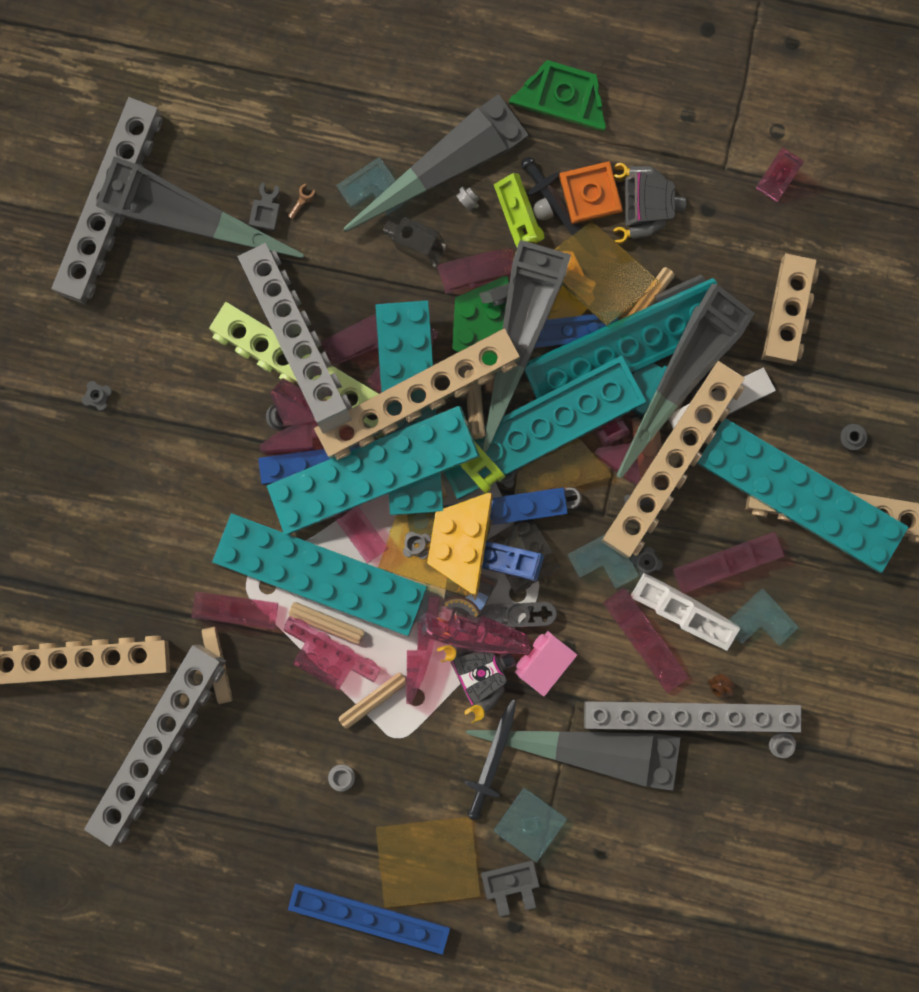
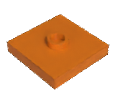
(590, 192)

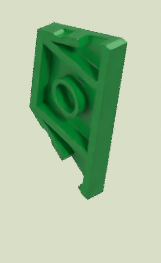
(563, 94)
(477, 320)

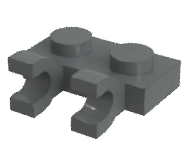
(511, 880)

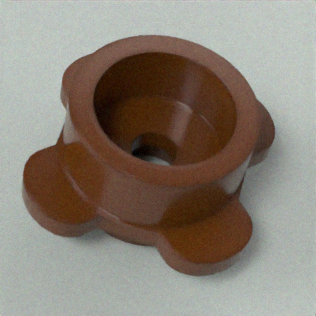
(722, 686)

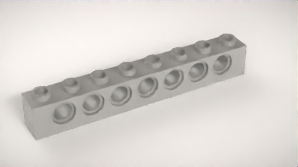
(80, 290)
(327, 413)
(692, 716)
(102, 823)

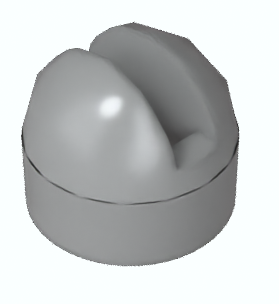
(542, 210)
(571, 492)

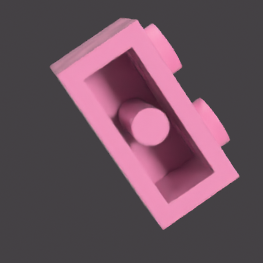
(545, 663)

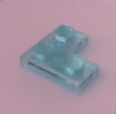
(368, 181)
(597, 554)
(763, 613)

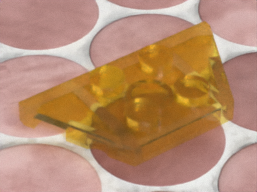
(565, 467)

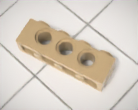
(775, 347)

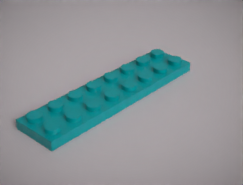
(638, 338)
(404, 352)
(556, 421)
(373, 470)
(802, 495)
(320, 574)

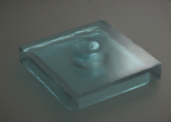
(530, 824)

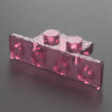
(327, 658)

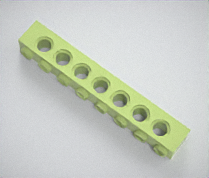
(231, 318)

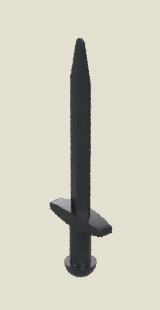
(544, 186)
(483, 787)

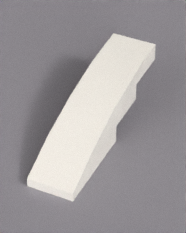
(756, 387)
(685, 611)

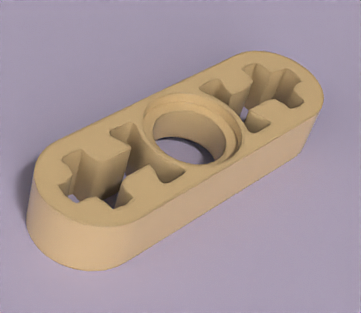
(212, 643)

